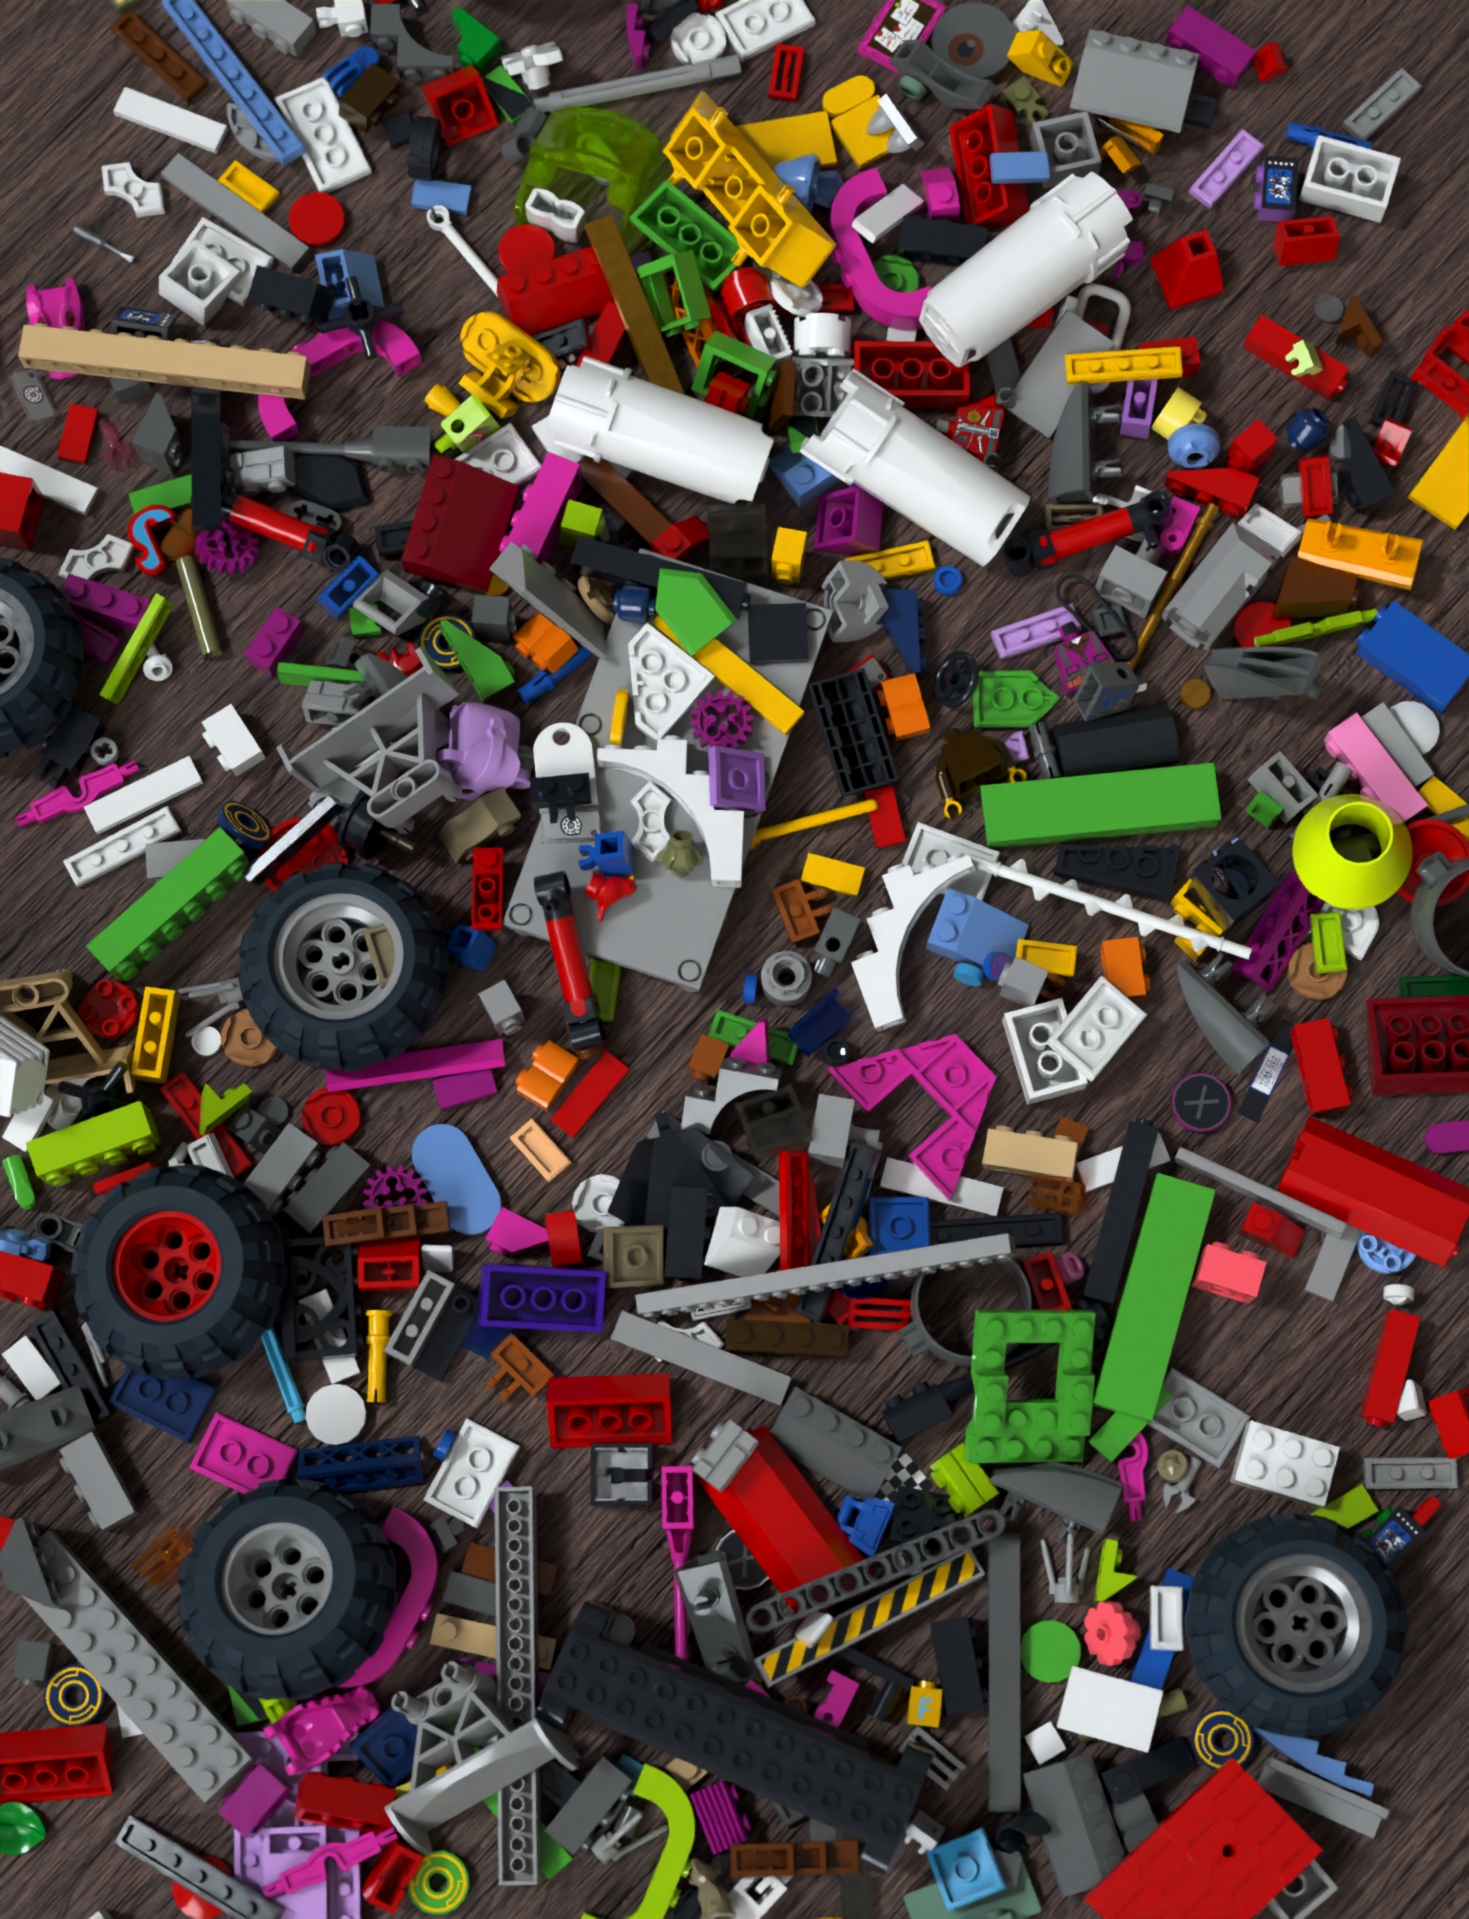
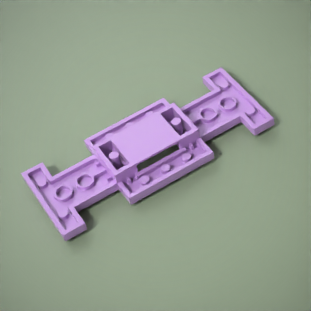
(291, 1842)

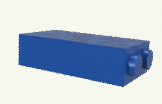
(1414, 656)

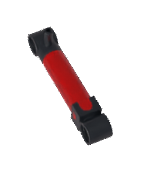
(314, 541)
(1050, 546)
(580, 1003)

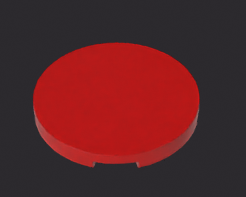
(318, 851)

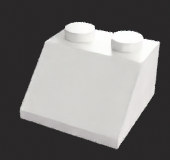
(198, 282)
(743, 1242)

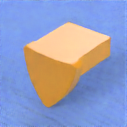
(1120, 154)

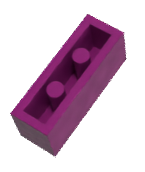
(1217, 49)
(105, 603)

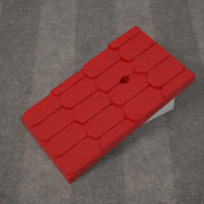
(1210, 1857)

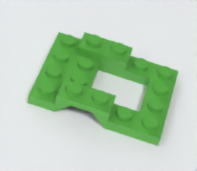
(1031, 1427)

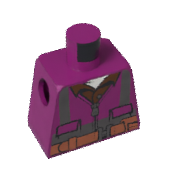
(1077, 655)

